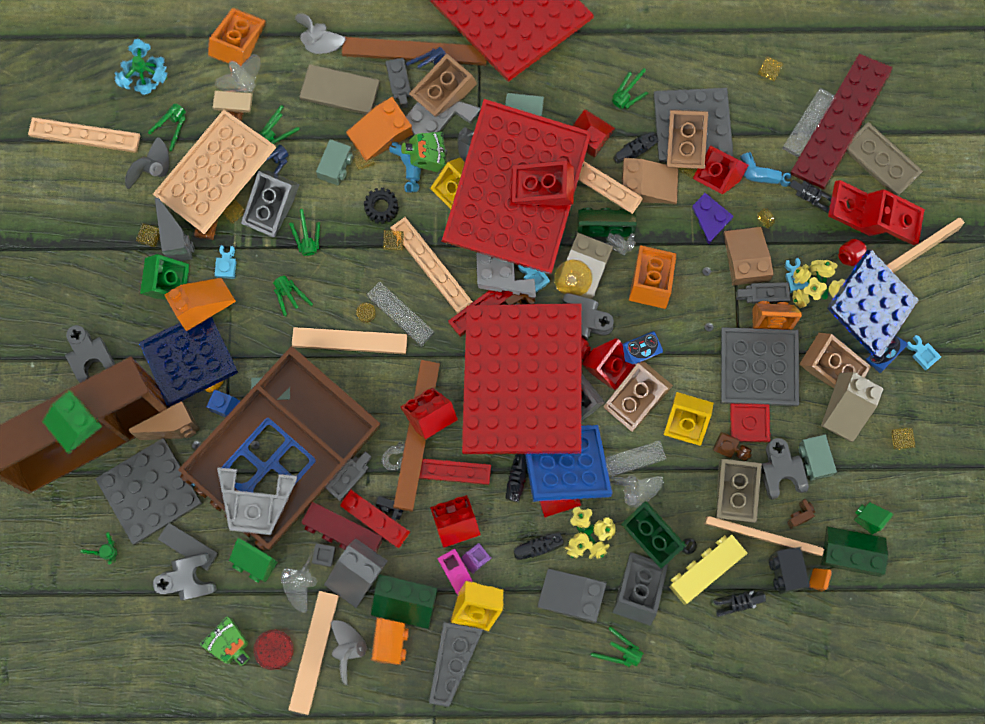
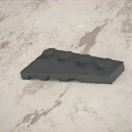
(453, 656)

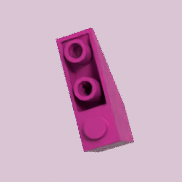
(454, 569)

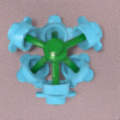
(137, 66)

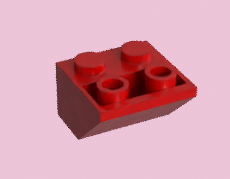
(429, 412)
(455, 521)

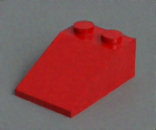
(543, 184)

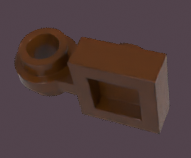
(728, 445)

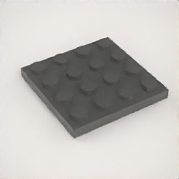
(710, 100)
(759, 366)
(148, 491)

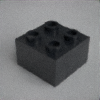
(789, 570)

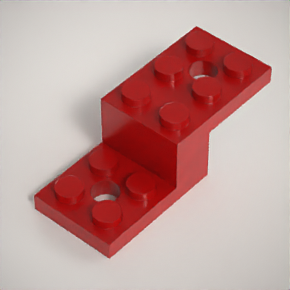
(876, 212)

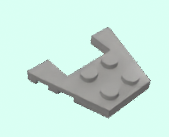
(424, 122)
(500, 275)
(253, 511)

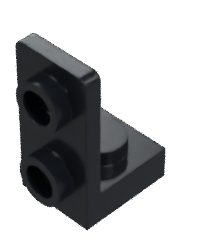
(386, 505)

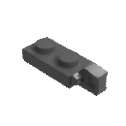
(398, 80)
(765, 292)
(349, 476)

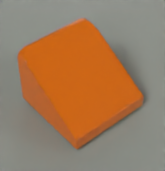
(820, 579)

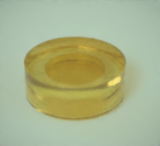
(766, 218)
(366, 312)

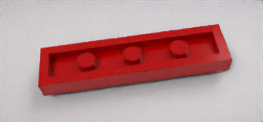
(491, 297)
(455, 471)
(375, 518)

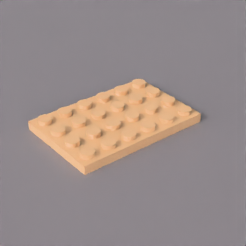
(214, 171)

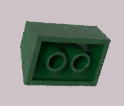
(605, 221)
(653, 534)
(855, 552)
(404, 601)

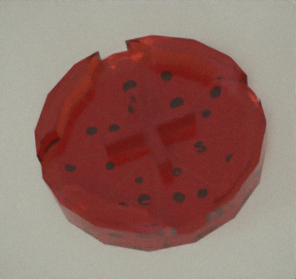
(273, 649)

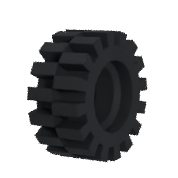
(381, 195)

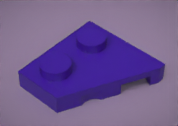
(711, 216)

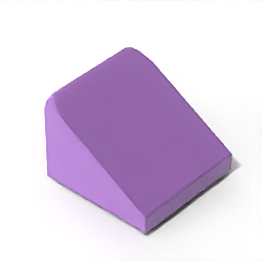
(475, 558)

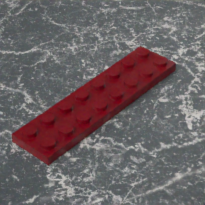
(841, 121)

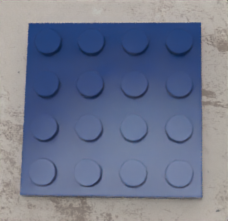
(571, 474)

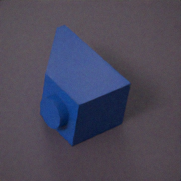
(222, 403)

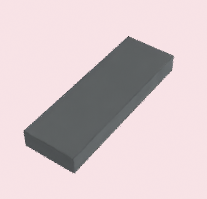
(186, 544)

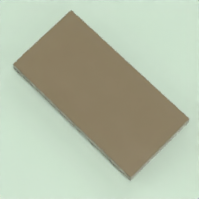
(339, 89)
(883, 160)

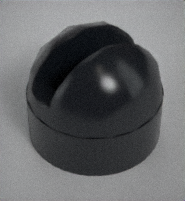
(693, 547)

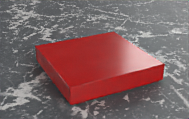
(750, 422)

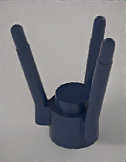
(434, 55)
(279, 155)

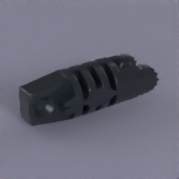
(636, 147)
(811, 194)
(517, 478)
(539, 546)
(739, 602)

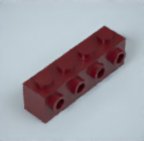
(338, 528)

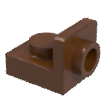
(519, 299)
(798, 517)

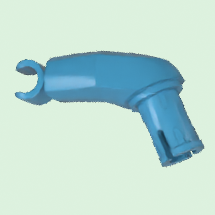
(412, 172)
(763, 175)

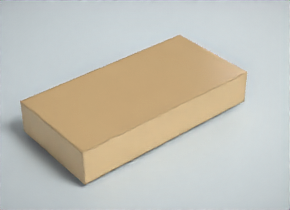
(232, 101)

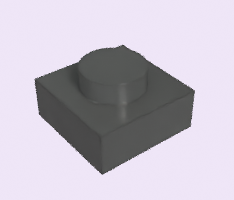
(323, 555)

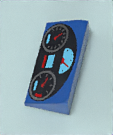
(642, 348)
(888, 356)

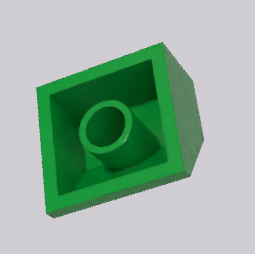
(162, 275)
(70, 421)
(252, 560)

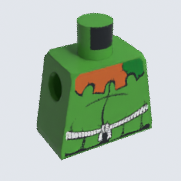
(426, 151)
(227, 643)

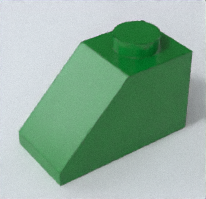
(872, 517)

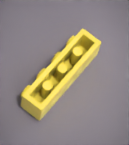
(708, 569)

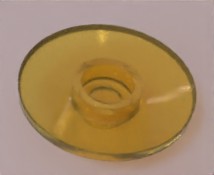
(579, 271)

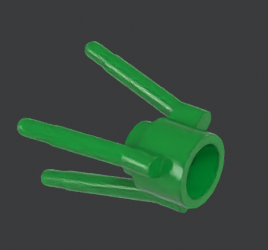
(621, 97)
(174, 114)
(268, 134)
(308, 246)
(284, 287)
(106, 551)
(631, 655)

